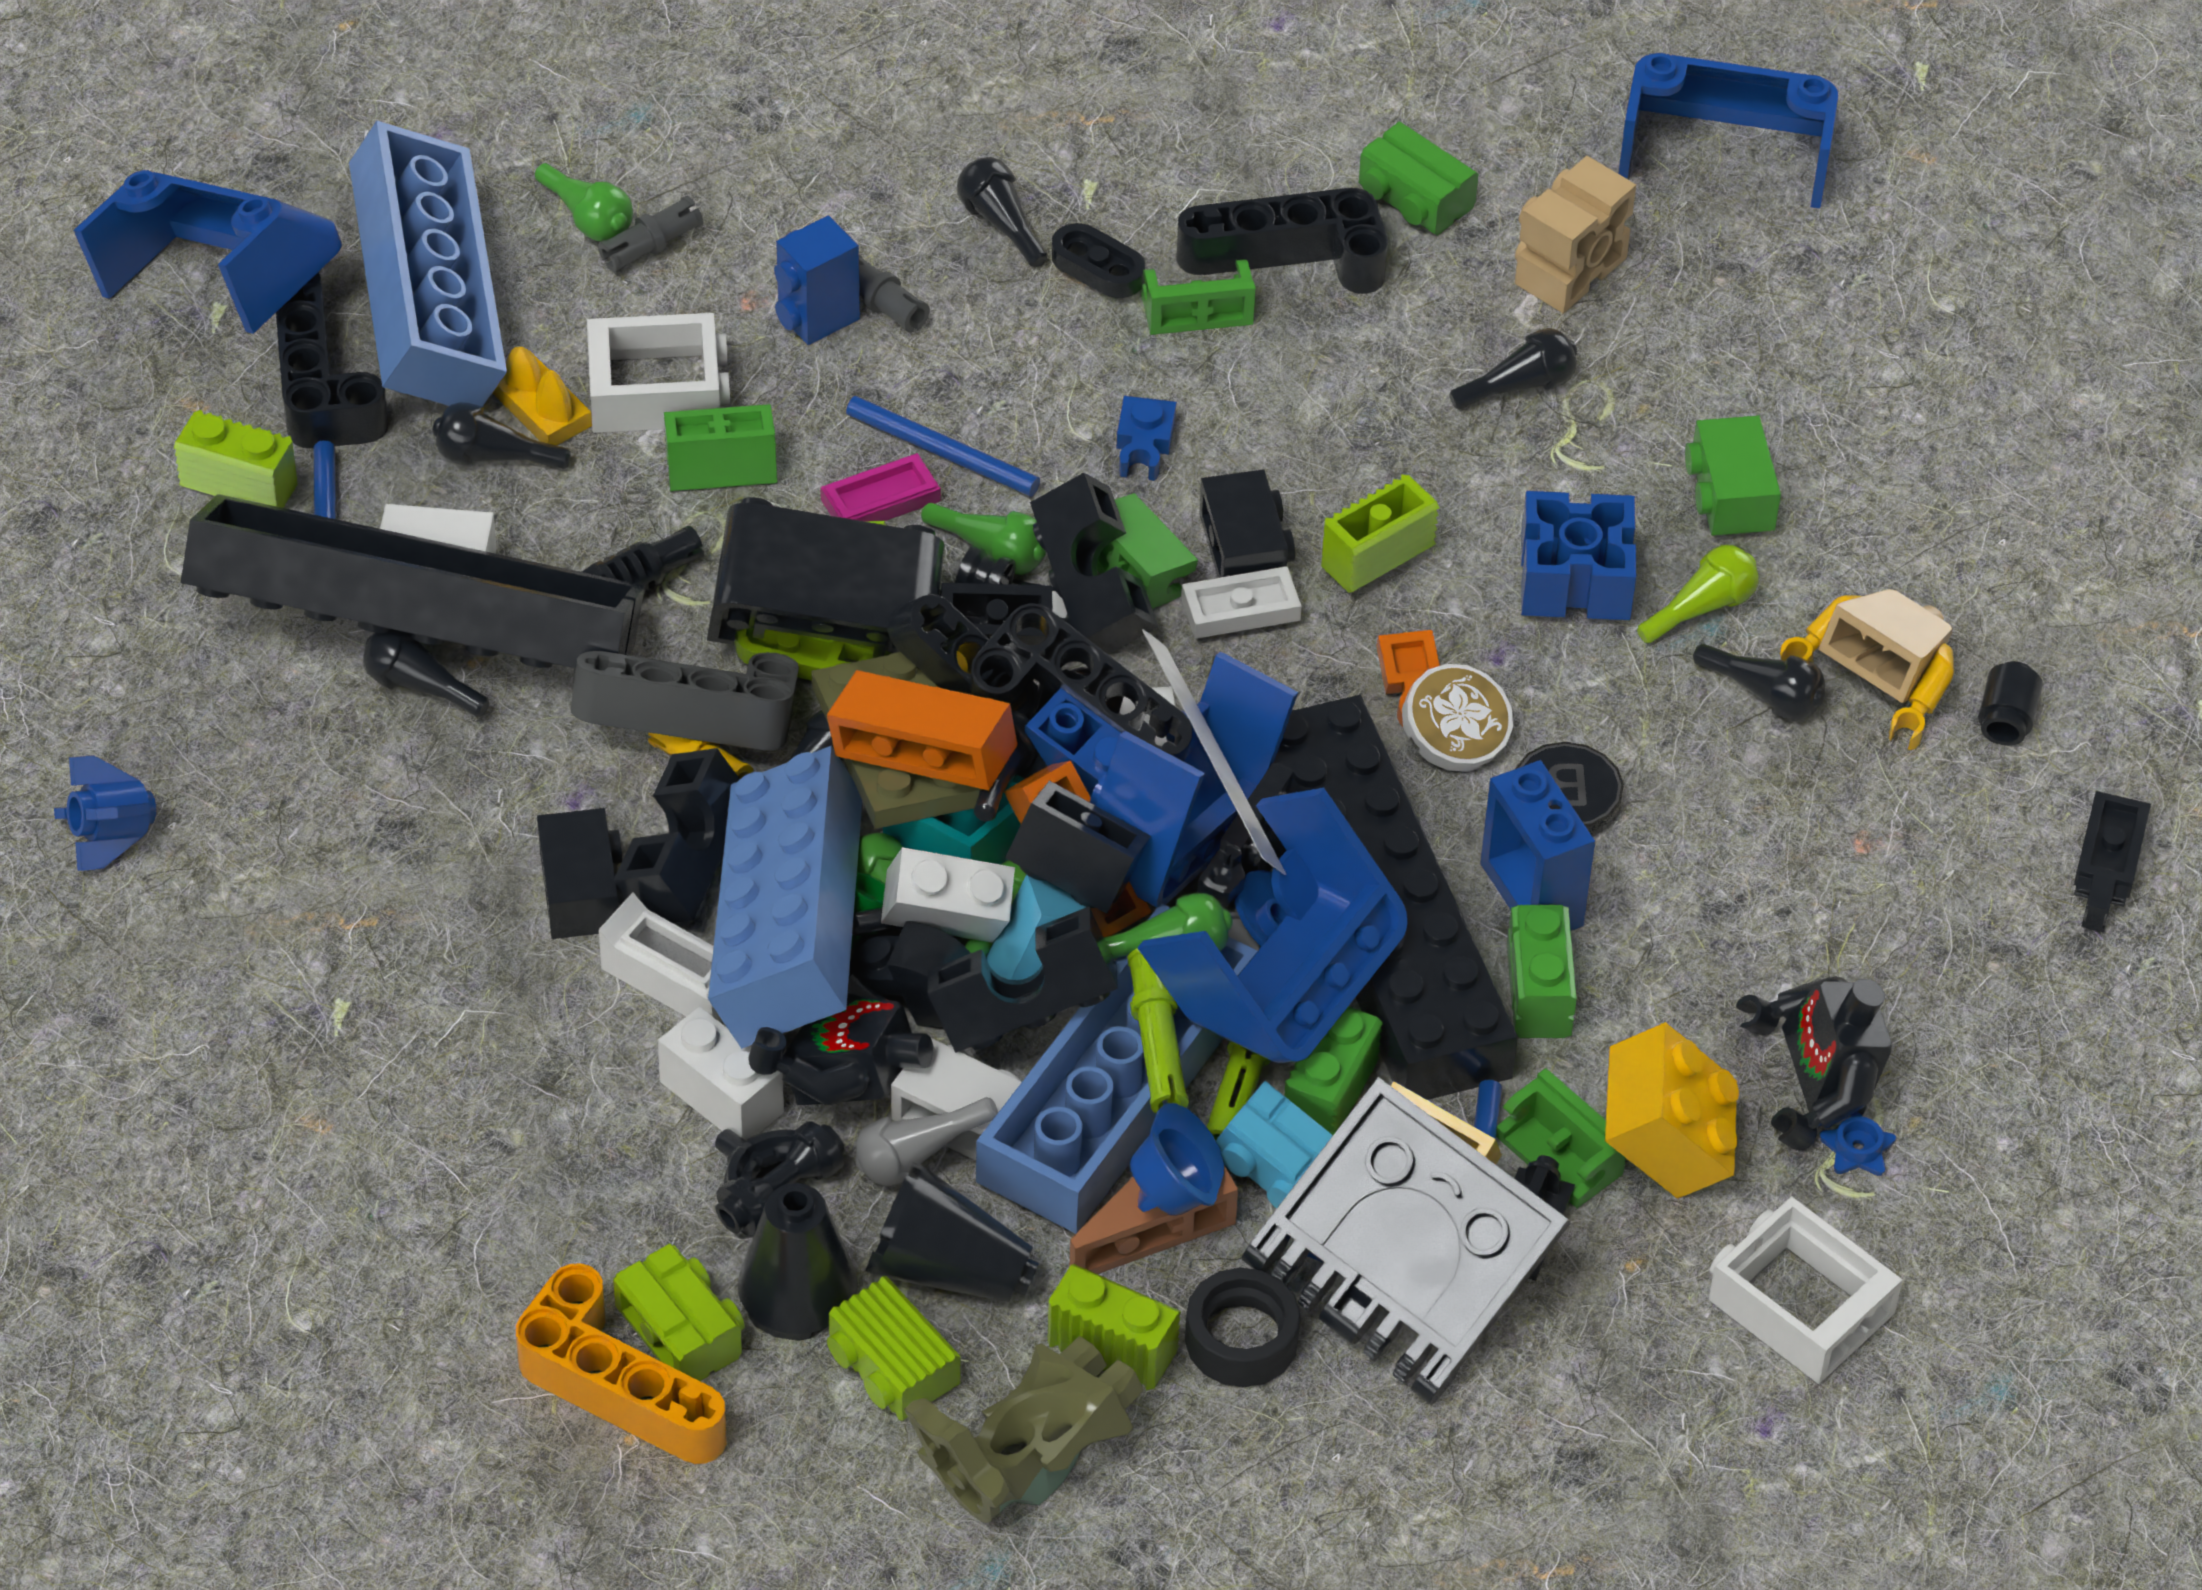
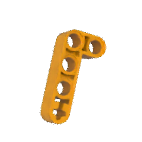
(683, 1416)

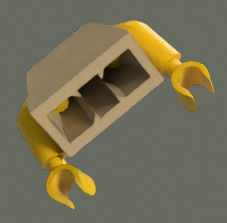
(1890, 646)

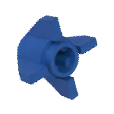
(108, 811)

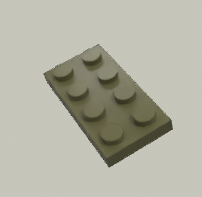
(888, 793)

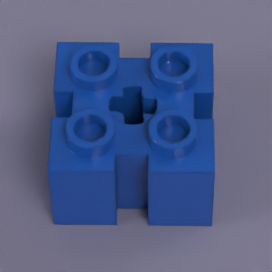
(1578, 555)

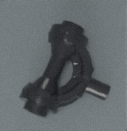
(803, 1152)

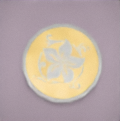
(1457, 717)

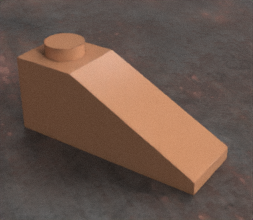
(1125, 1233)

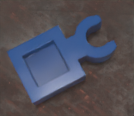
(1144, 433)

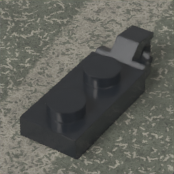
(2109, 855)
(1225, 873)

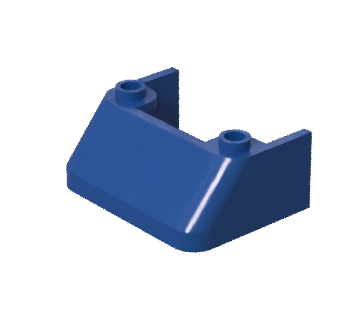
(1732, 96)
(271, 242)
(1186, 801)
(1316, 961)

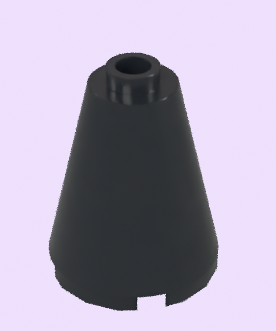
(949, 1243)
(795, 1265)

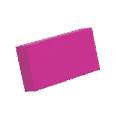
(882, 491)

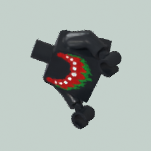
(1835, 1047)
(847, 1053)

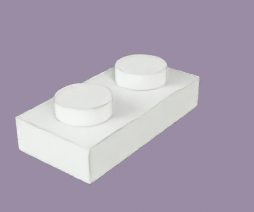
(1241, 602)

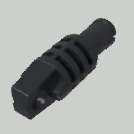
(649, 563)

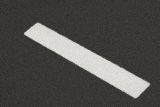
(1214, 752)

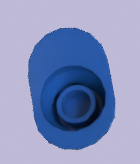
(1177, 1163)

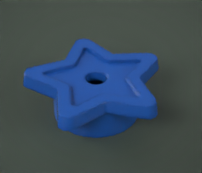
(1862, 1131)

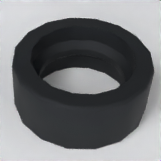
(1247, 1289)

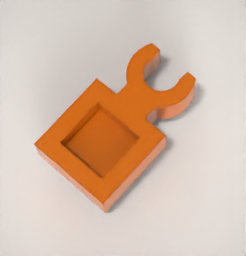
(1404, 660)

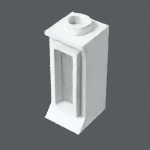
(657, 957)

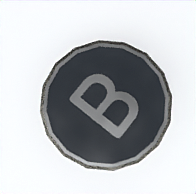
(1585, 778)

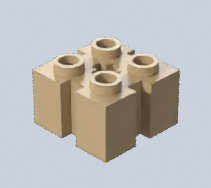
(1574, 233)

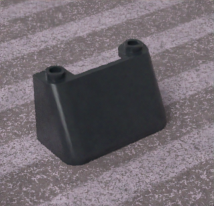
(818, 575)

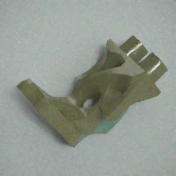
(1052, 1411)

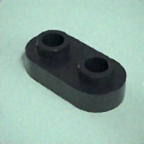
(1098, 260)

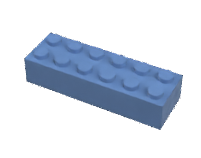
(426, 267)
(786, 896)
(1085, 1106)

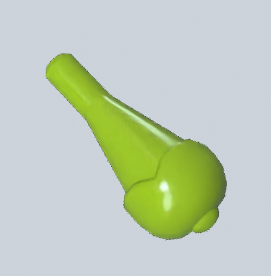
(1723, 579)

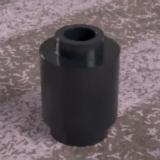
(2009, 703)

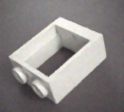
(659, 336)
(1793, 1226)

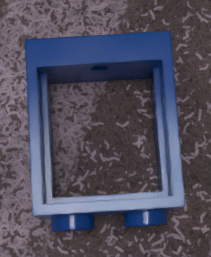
(1533, 850)

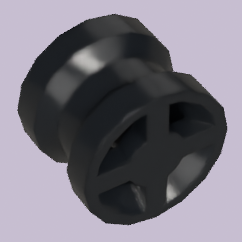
(981, 569)

